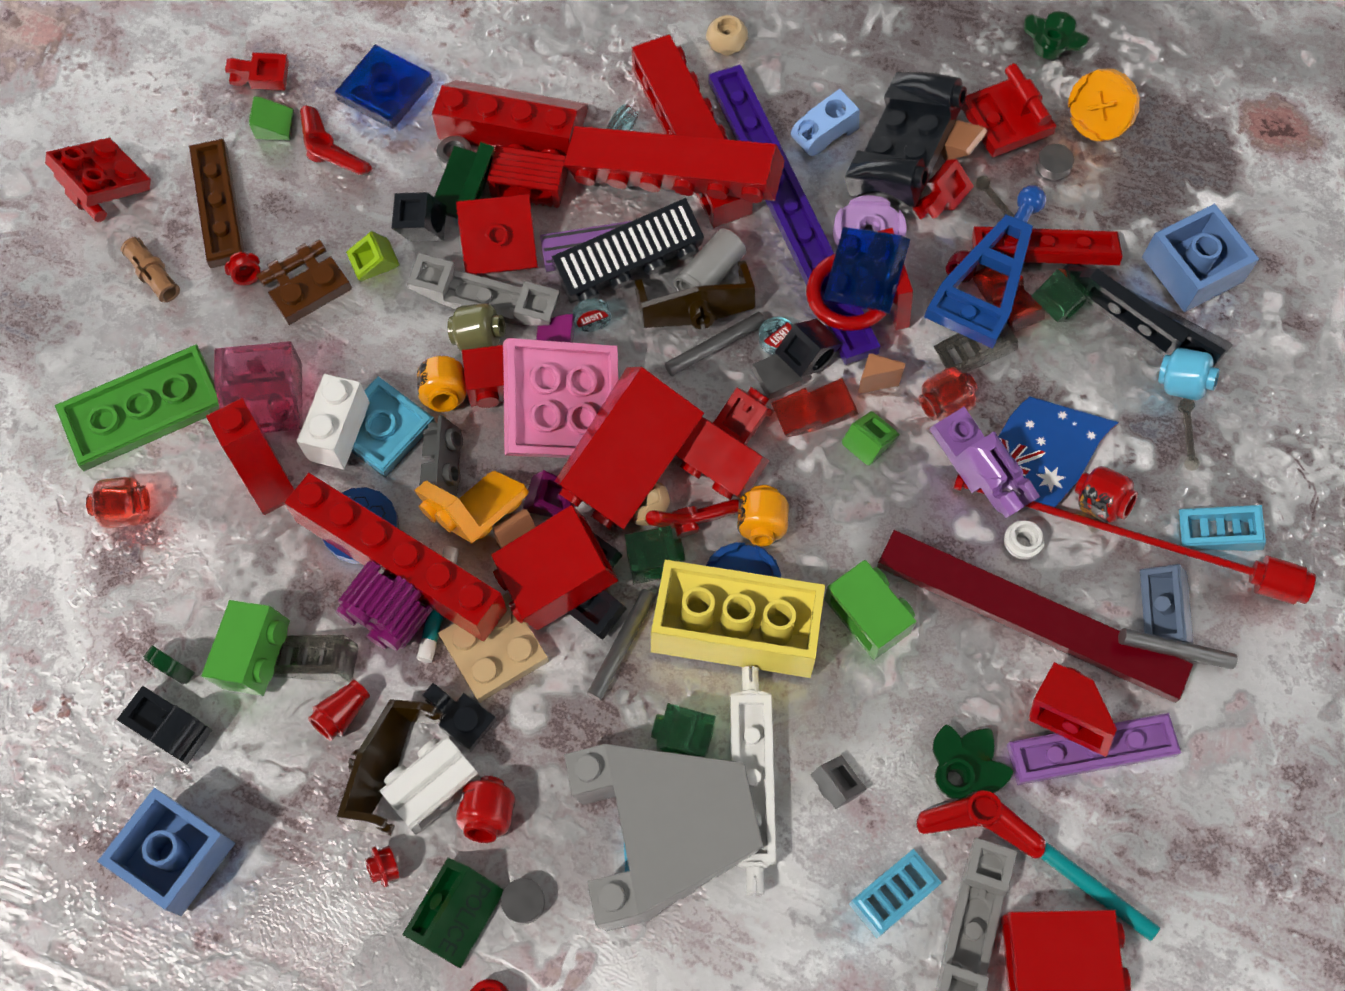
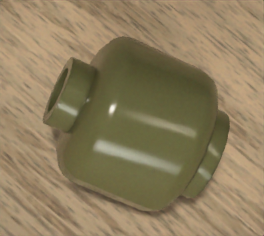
(475, 326)

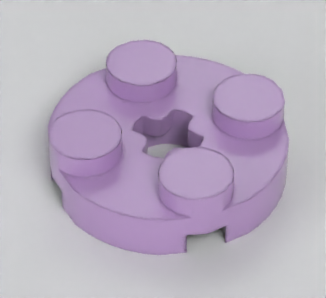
(871, 211)

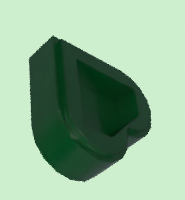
(168, 665)

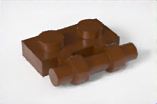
(309, 289)

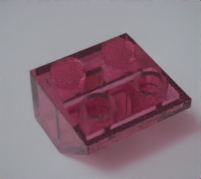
(266, 379)

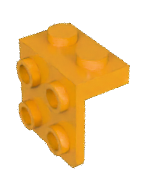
(476, 510)

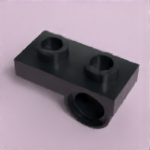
(164, 725)

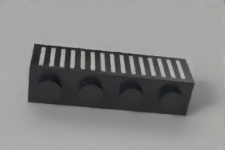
(627, 251)

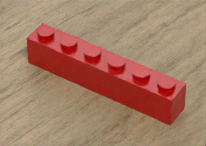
(682, 110)
(675, 163)
(370, 538)

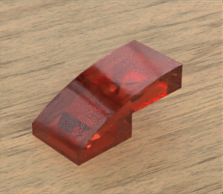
(1025, 308)
(814, 410)

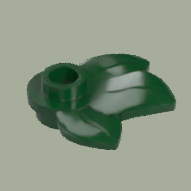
(1054, 34)
(969, 758)

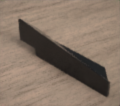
(1144, 318)

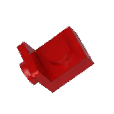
(743, 413)

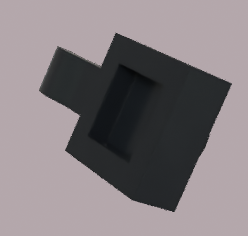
(463, 719)

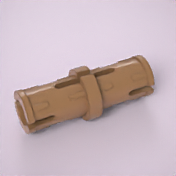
(150, 269)

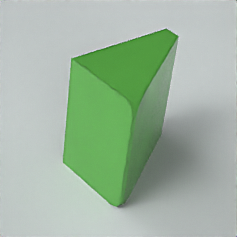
(270, 119)
(869, 437)

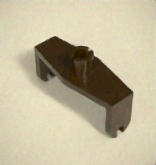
(697, 304)
(376, 760)

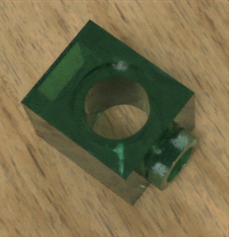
(1061, 295)
(649, 550)
(683, 731)

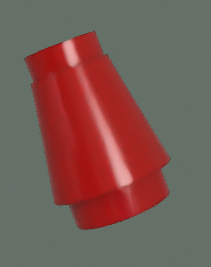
(338, 710)

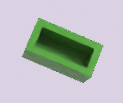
(870, 609)
(246, 648)

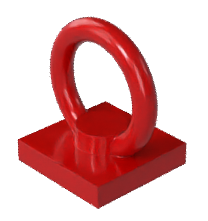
(899, 312)

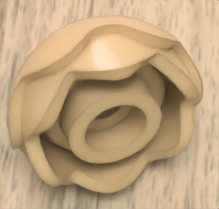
(727, 35)
(657, 499)

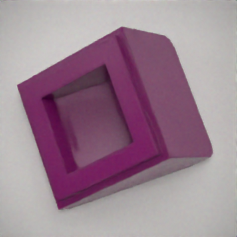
(560, 329)
(544, 495)

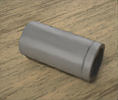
(712, 261)

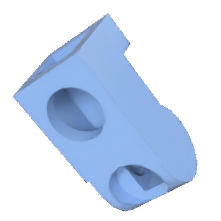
(826, 123)

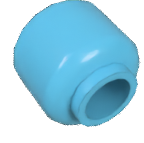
(1188, 374)

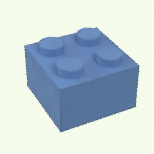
(1199, 257)
(166, 852)

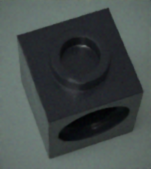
(419, 217)
(808, 347)

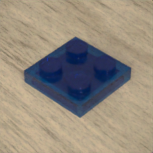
(384, 86)
(866, 269)

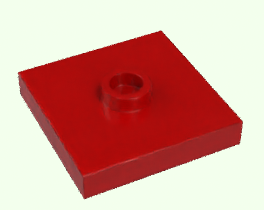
(497, 234)

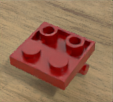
(1010, 113)
(96, 174)

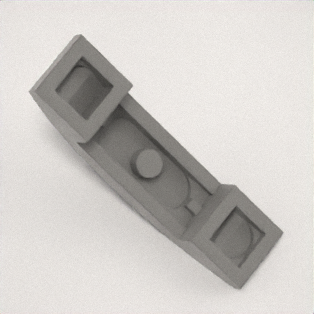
(518, 305)
(976, 917)

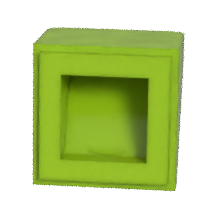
(372, 256)

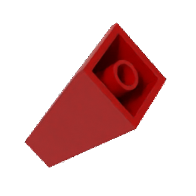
(627, 447)

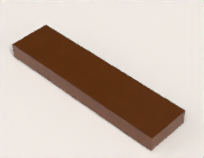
(216, 201)

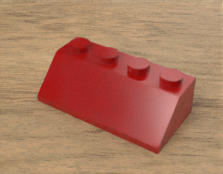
(506, 117)

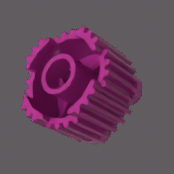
(383, 607)

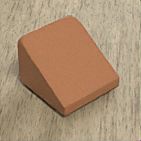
(962, 140)
(880, 374)
(513, 528)

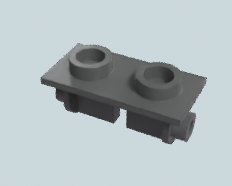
(443, 444)

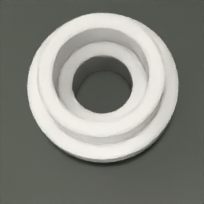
(1028, 530)

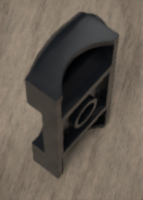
(908, 136)

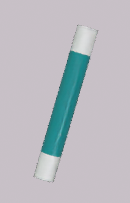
(434, 620)

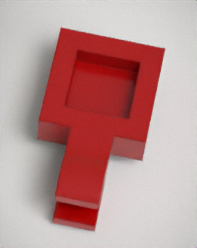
(264, 71)
(948, 189)

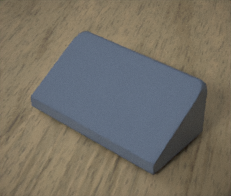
(1166, 602)

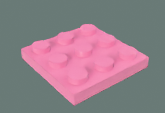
(553, 393)

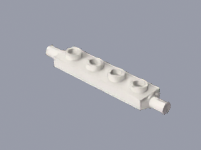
(753, 746)

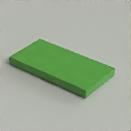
(138, 407)

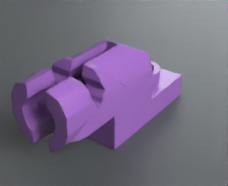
(984, 463)

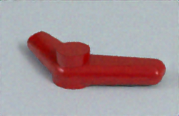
(321, 146)
(686, 519)
(986, 811)

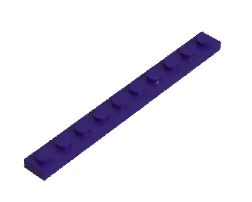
(791, 207)

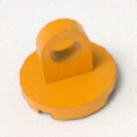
(1103, 104)

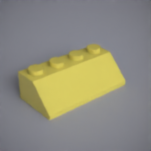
(737, 618)

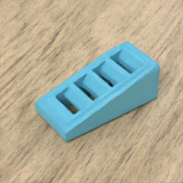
(1236, 514)
(871, 917)

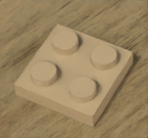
(500, 660)

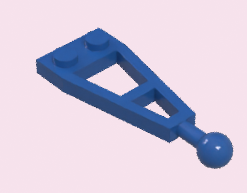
(970, 314)

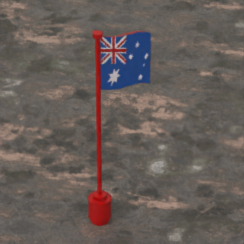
(1055, 448)

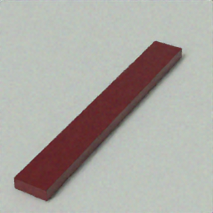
(1033, 615)

